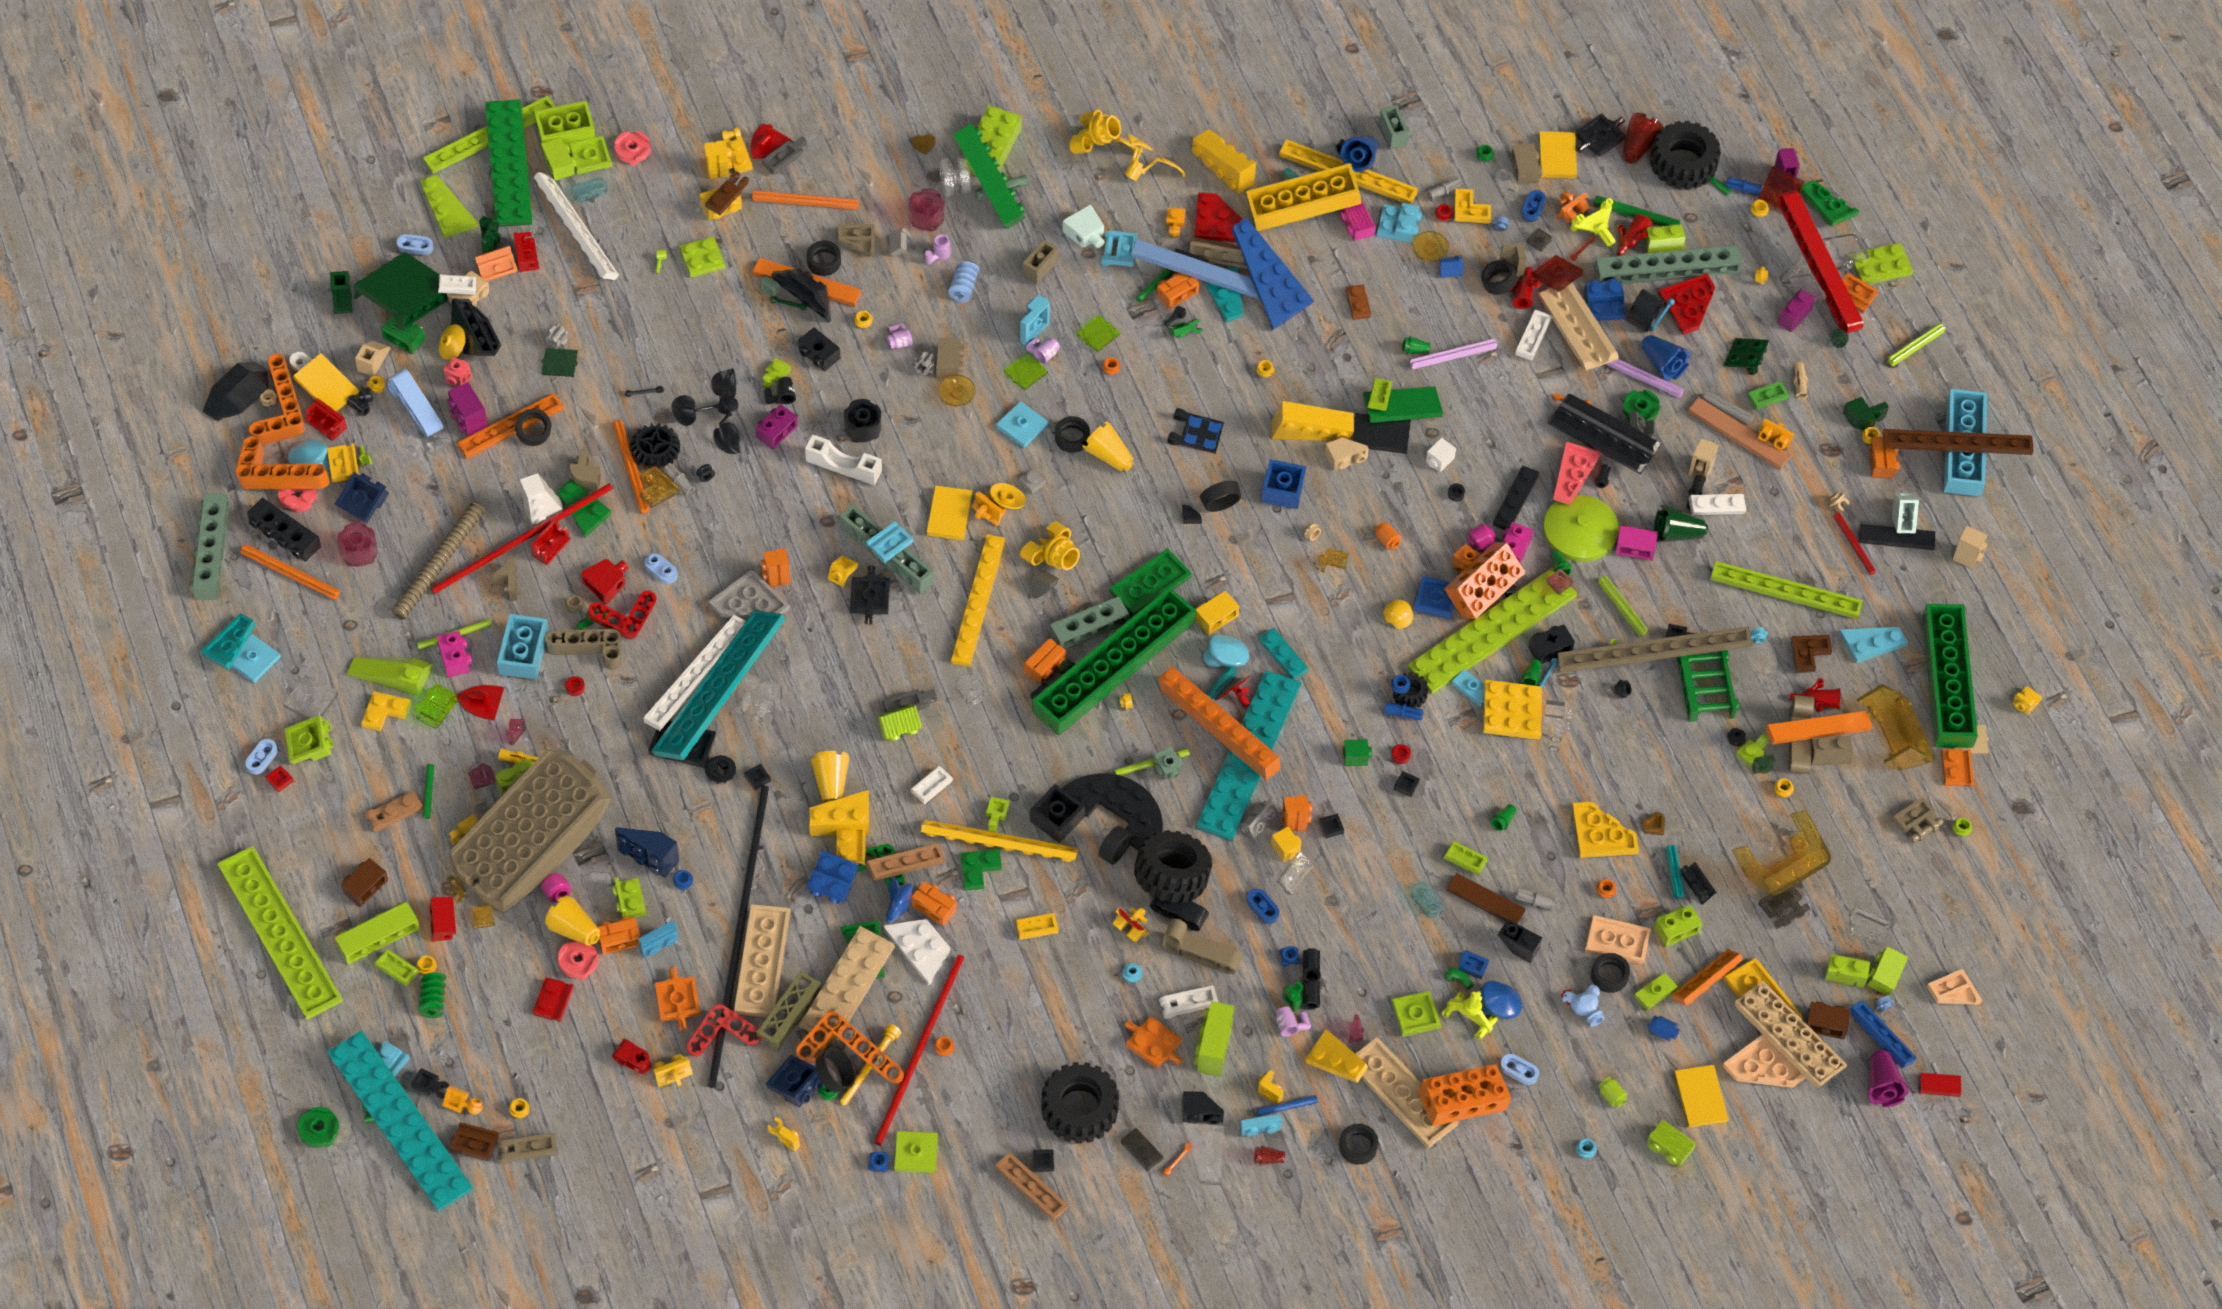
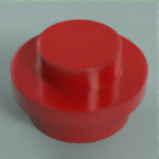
(1443, 212)

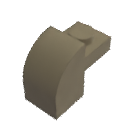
(584, 475)

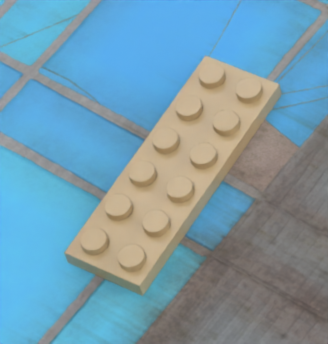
(762, 960)
(849, 980)
(1399, 1090)

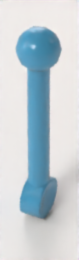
(1670, 302)
(1554, 662)

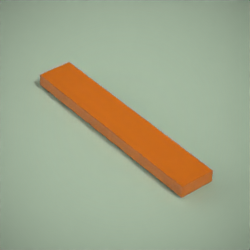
(837, 291)
(506, 427)
(1818, 727)

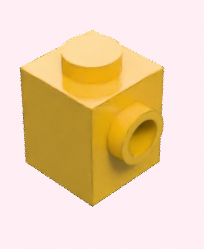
(1286, 844)

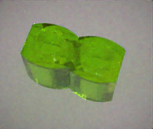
(435, 706)

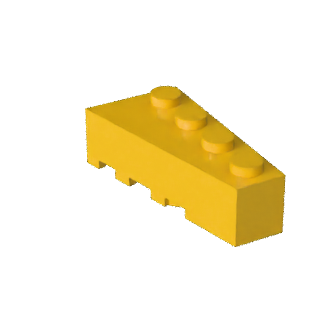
(1225, 161)
(1311, 423)

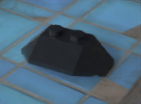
(806, 290)
(479, 332)
(236, 390)

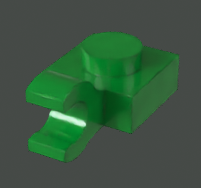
(1180, 330)
(1292, 996)

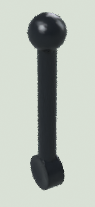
(659, 389)

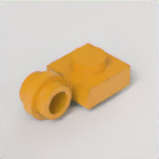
(1175, 220)
(457, 1100)

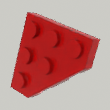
(1215, 218)
(1691, 301)

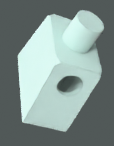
(1085, 228)
(1905, 507)

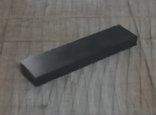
(1889, 537)

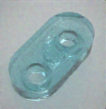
(589, 190)
(1429, 900)

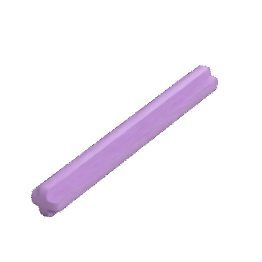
(1453, 353)
(1647, 377)

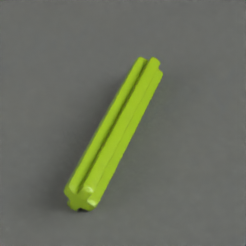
(1916, 344)
(1622, 606)

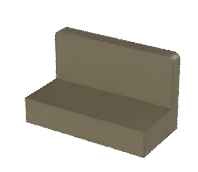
(1516, 256)

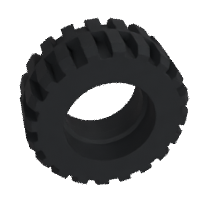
(1685, 137)
(1176, 850)
(1086, 1079)

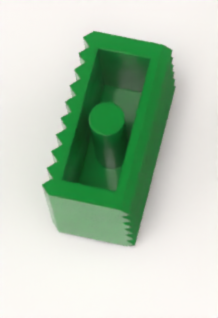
(408, 339)

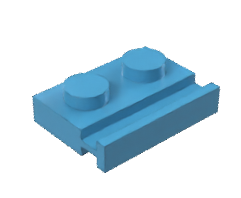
(658, 939)

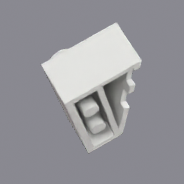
(539, 500)

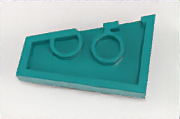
(1226, 300)
(229, 642)

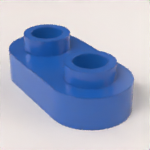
(1533, 207)
(1263, 907)

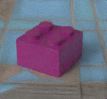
(467, 409)

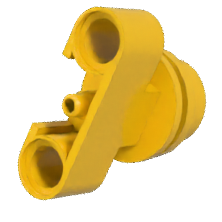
(1099, 130)
(1056, 550)

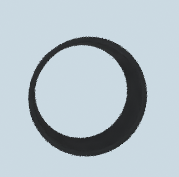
(1217, 490)
(842, 1063)

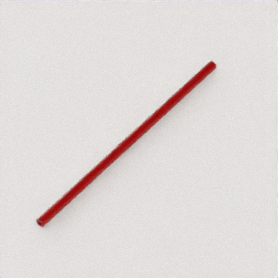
(520, 539)
(918, 1050)

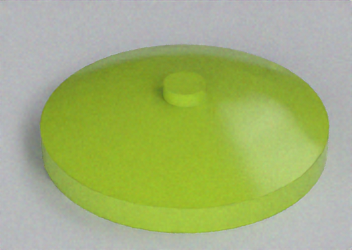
(1581, 530)

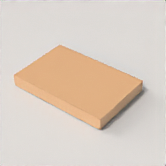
(1618, 938)

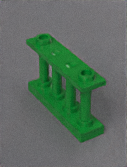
(1690, 691)

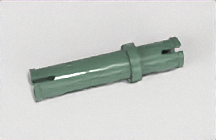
(1015, 183)

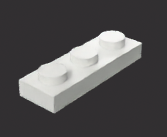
(1533, 335)
(1717, 504)

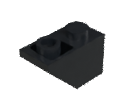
(1520, 940)
(1200, 1108)

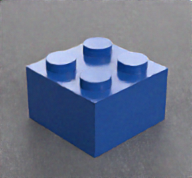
(1283, 484)

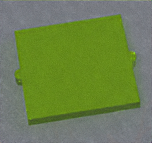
(1098, 333)
(1026, 371)

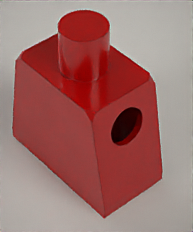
(605, 579)

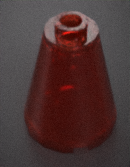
(1639, 136)

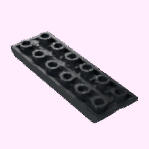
(1604, 433)

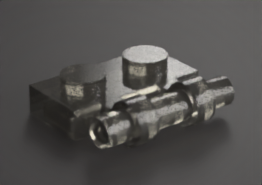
(1777, 904)

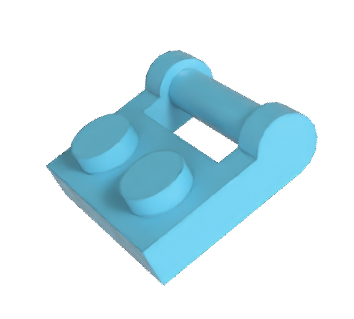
(1124, 248)

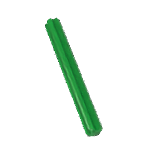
(1632, 211)

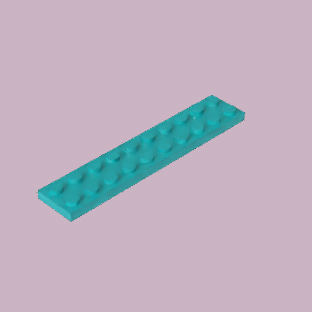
(718, 685)
(1236, 779)
(400, 1121)

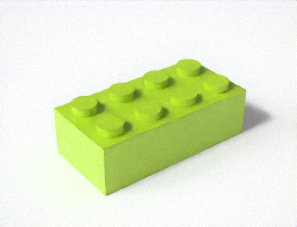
(1000, 131)

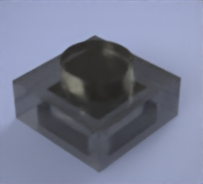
(1539, 239)

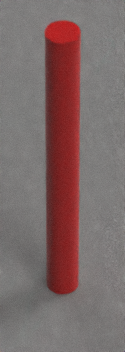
(1854, 543)

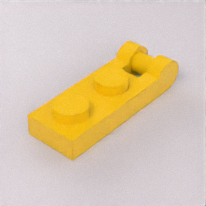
(740, 157)

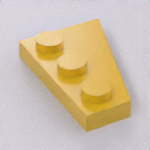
(1336, 1058)

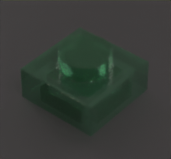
(1763, 764)

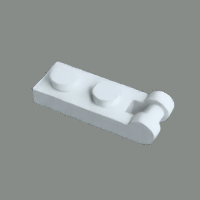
(1188, 1001)

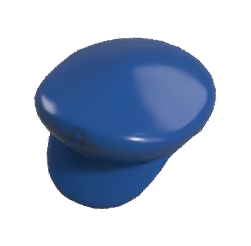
(900, 899)
(1500, 1000)

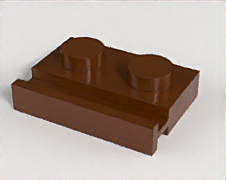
(474, 1141)

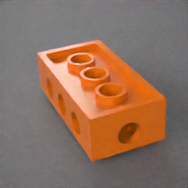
(1484, 580)
(1464, 1095)

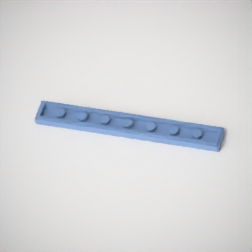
(1193, 268)

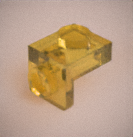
(1333, 558)

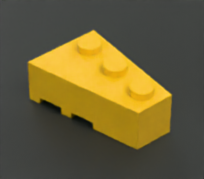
(843, 813)

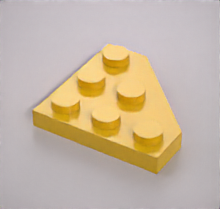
(1601, 833)

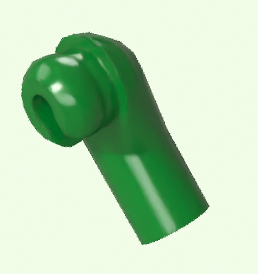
(1454, 973)

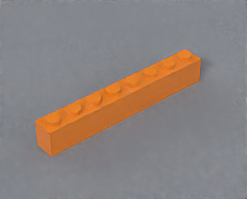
(1219, 723)

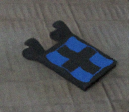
(1198, 432)

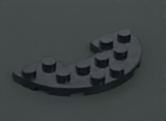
(1121, 797)

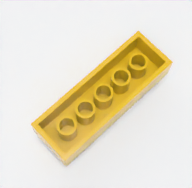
(1303, 197)

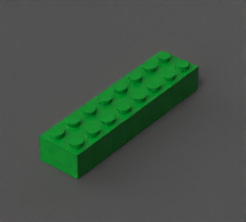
(1949, 675)

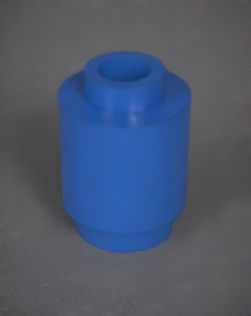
(1664, 1028)

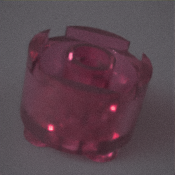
(926, 209)
(357, 544)

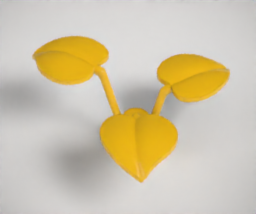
(1135, 167)

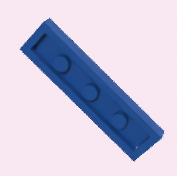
(1882, 1034)

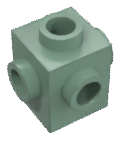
(1167, 763)

